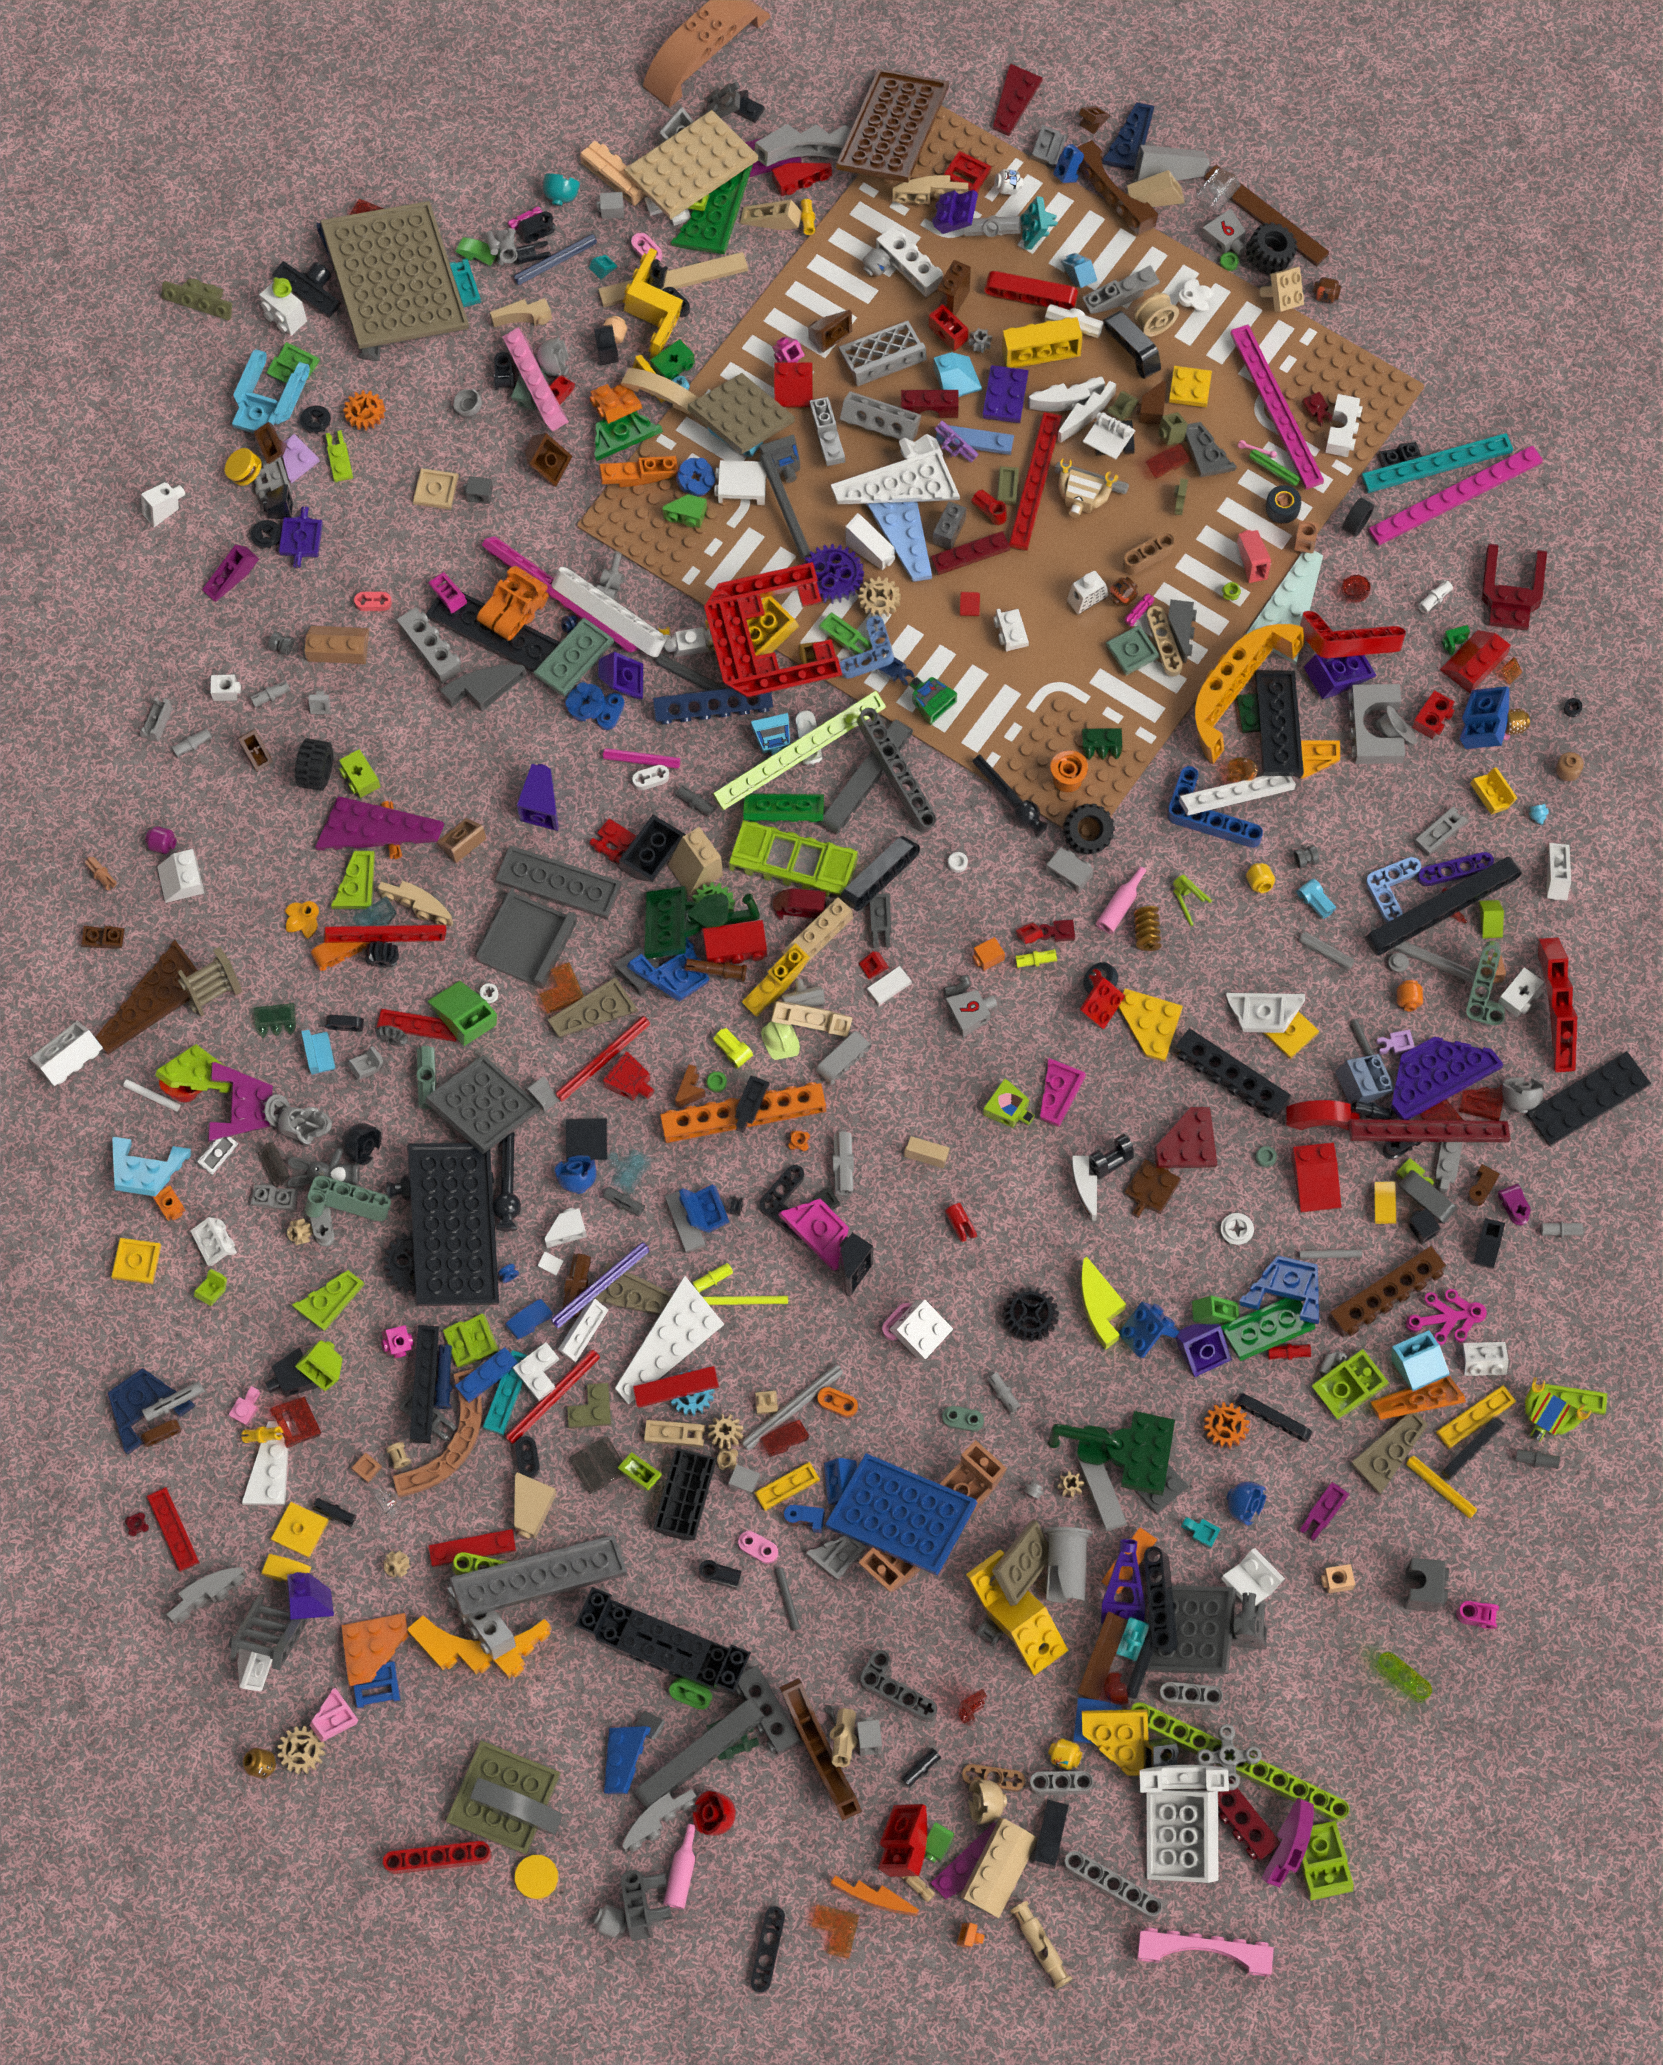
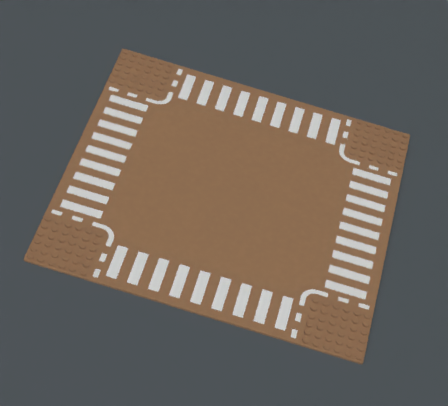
(1034, 699)

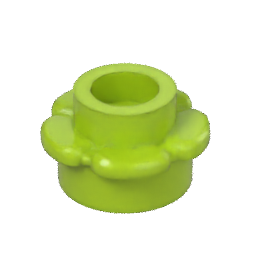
(1231, 586)

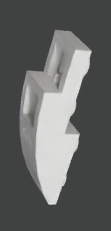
(1062, 399)

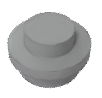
(1398, 962)
(1034, 1490)

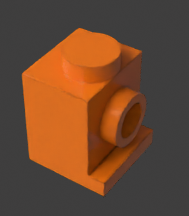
(172, 1211)

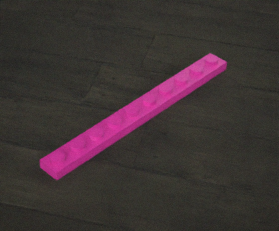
(1277, 407)
(1455, 495)
(512, 558)

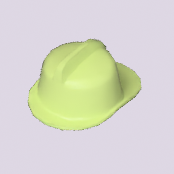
(780, 1040)

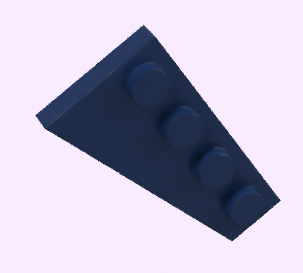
(1134, 133)

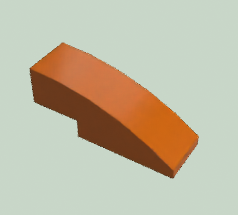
(1144, 1541)

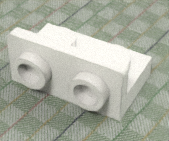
(1011, 629)
(213, 1240)
(1485, 1358)

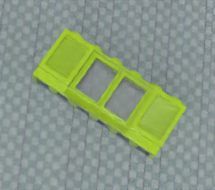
(793, 858)

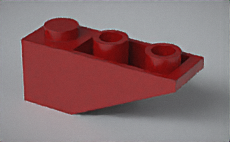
(799, 175)

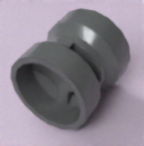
(281, 643)
(1306, 856)

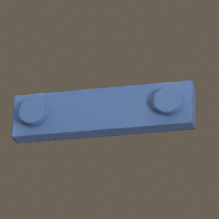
(981, 440)

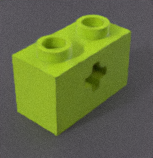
(367, 779)

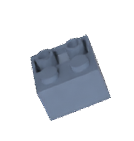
(1364, 1079)

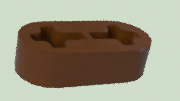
(160, 1433)

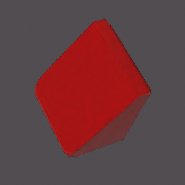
(969, 604)
(873, 964)

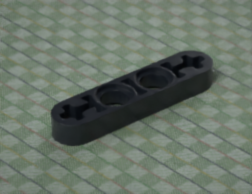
(1273, 1417)
(1472, 1448)
(770, 1950)

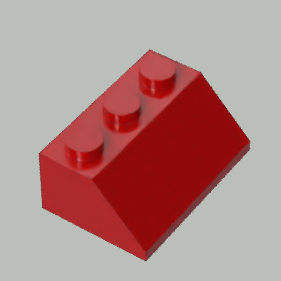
(1476, 659)
(735, 942)

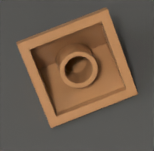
(462, 839)

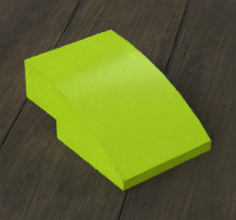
(1350, 1384)
(1326, 1863)

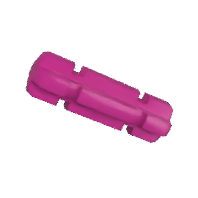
(513, 223)
(1139, 609)

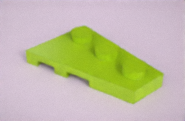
(357, 885)
(329, 1301)

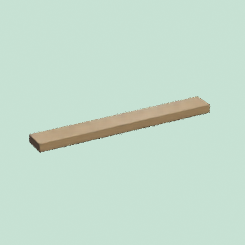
(683, 276)

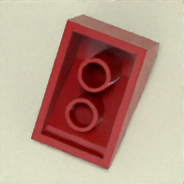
(1316, 1177)

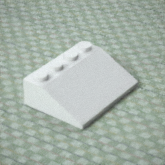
(1182, 1835)

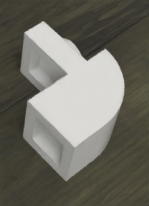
(923, 445)

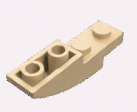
(923, 188)
(423, 903)

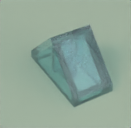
(376, 915)

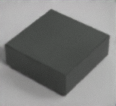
(828, 1198)

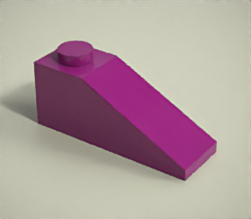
(230, 572)

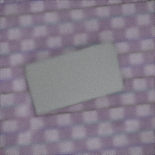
(216, 1154)

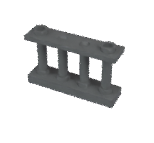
(284, 1642)

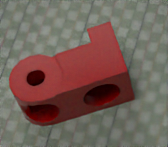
(562, 388)

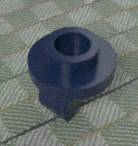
(568, 623)

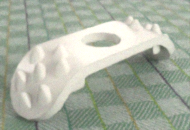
(805, 723)

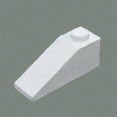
(1558, 871)

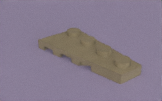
(596, 1008)

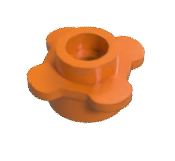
(803, 1136)

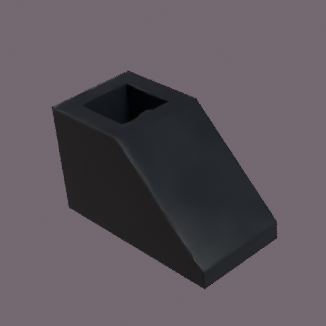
(1489, 1243)

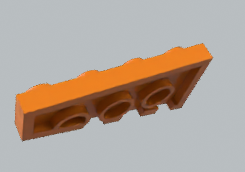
(1432, 1396)

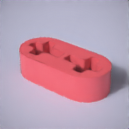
(372, 601)

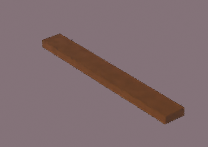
(1265, 214)

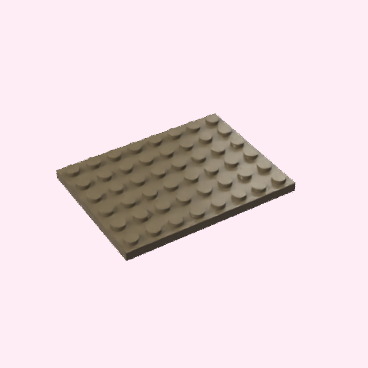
(394, 274)

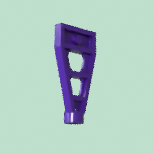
(1125, 1609)

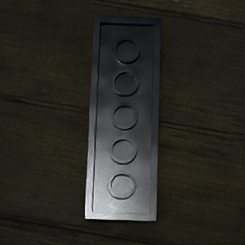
(1279, 723)
(1588, 1098)

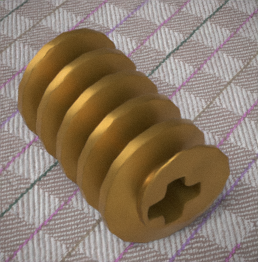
(1147, 929)

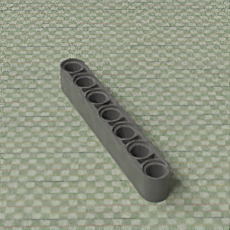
(896, 779)
(862, 782)
(700, 1753)

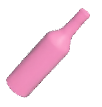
(1120, 904)
(681, 1872)

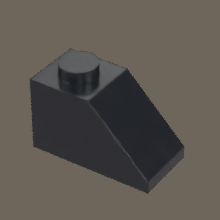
(279, 503)

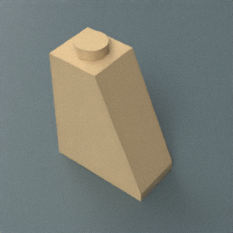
(1157, 190)
(531, 1505)

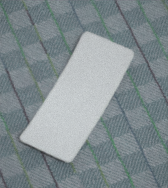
(550, 1263)

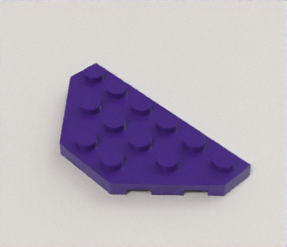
(1438, 1072)

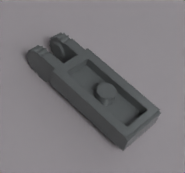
(880, 918)
(438, 1417)

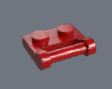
(970, 168)

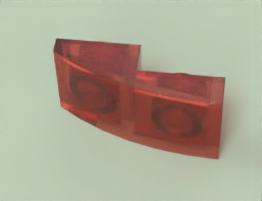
(1168, 460)
(784, 1437)

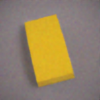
(1385, 1202)
(278, 1567)

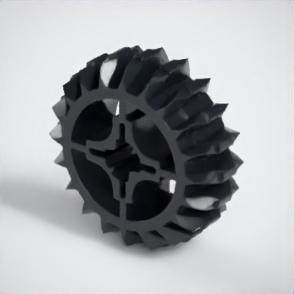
(1037, 1308)

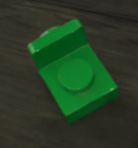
(1457, 636)

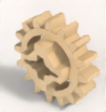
(879, 596)
(294, 1755)

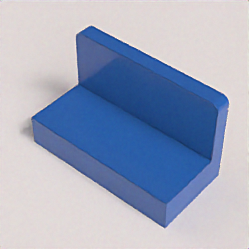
(837, 1476)

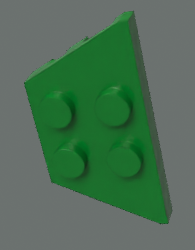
(623, 434)

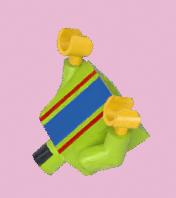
(1550, 1412)

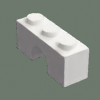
(1340, 439)

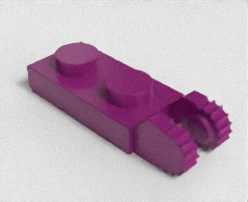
(1325, 1509)

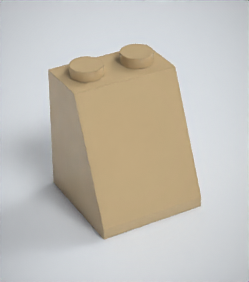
(696, 861)

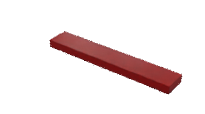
(409, 933)

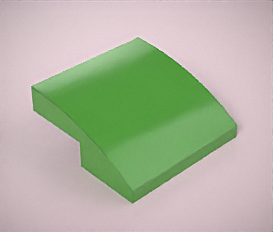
(288, 360)

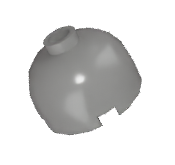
(552, 357)
(1522, 1094)

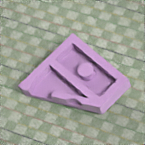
(298, 458)

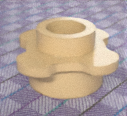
(722, 1459)

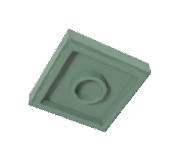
(1132, 650)

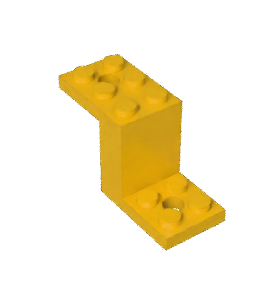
(652, 304)
(1025, 1623)

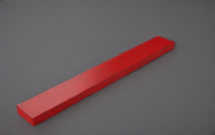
(1035, 481)

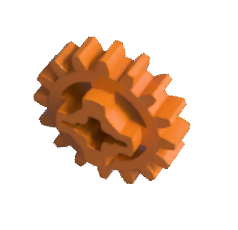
(366, 412)
(1220, 1414)

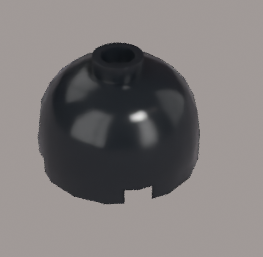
(361, 1139)

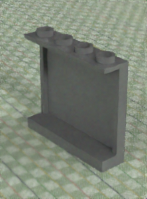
(525, 939)

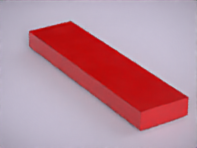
(416, 1024)
(676, 1386)
(173, 1529)

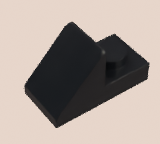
(748, 108)
(606, 344)

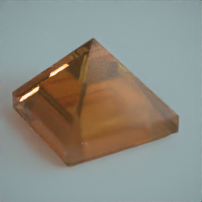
(1511, 670)

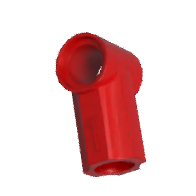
(990, 506)

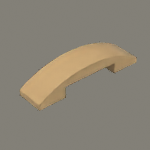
(660, 387)
(811, 1017)

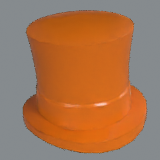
(1068, 770)

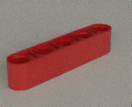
(1030, 290)
(427, 1853)

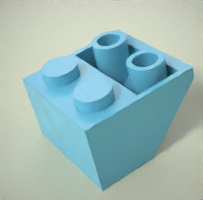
(1419, 1360)

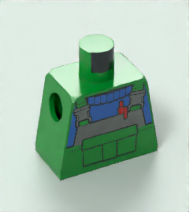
(932, 698)

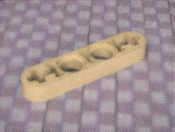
(1166, 640)

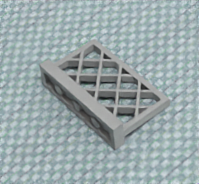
(888, 362)

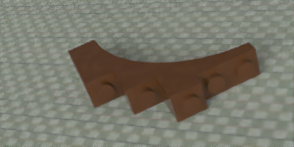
(819, 1750)

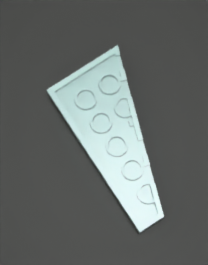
(1292, 596)

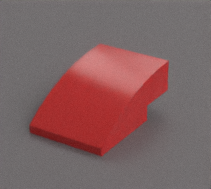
(904, 1841)

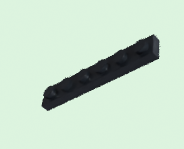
(424, 1384)

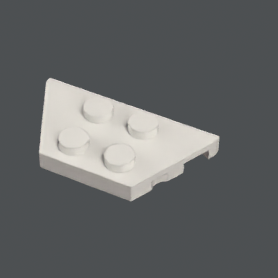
(1265, 1011)

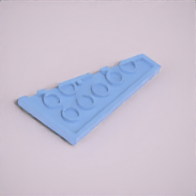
(904, 530)

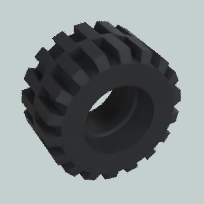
(1276, 238)
(314, 764)
(1071, 828)

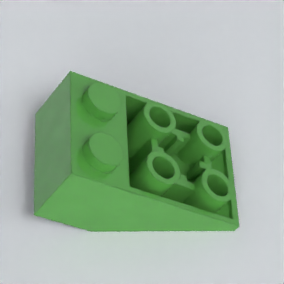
(464, 1012)

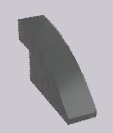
(483, 685)
(516, 1806)

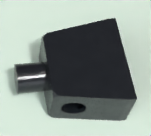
(289, 1377)

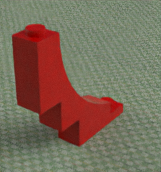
(1560, 998)

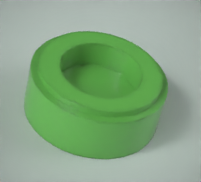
(1229, 261)
(716, 1082)

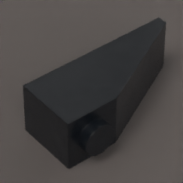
(1051, 1834)

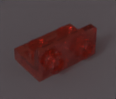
(972, 1703)

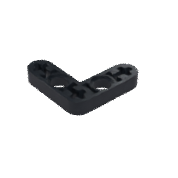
(772, 1213)

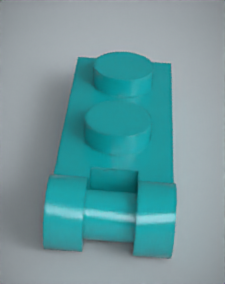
(465, 283)

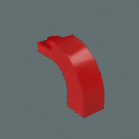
(1319, 1113)

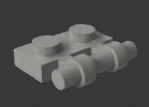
(276, 477)

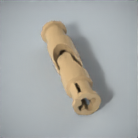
(1037, 1938)

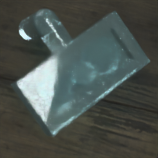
(631, 1171)

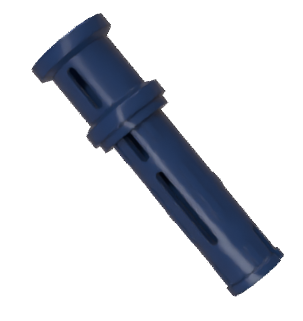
(443, 1386)

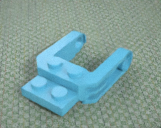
(257, 409)

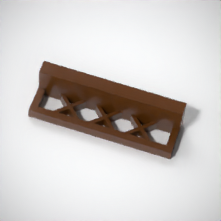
(1102, 1656)

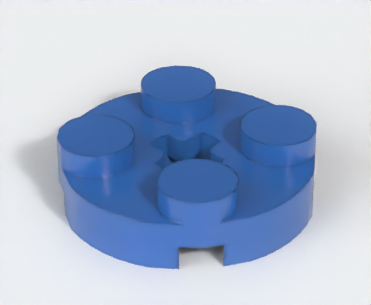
(690, 485)
(585, 692)

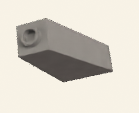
(1180, 162)

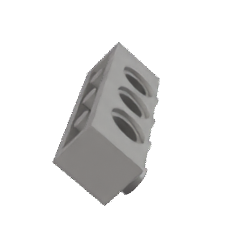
(873, 409)
(443, 669)
(495, 1644)

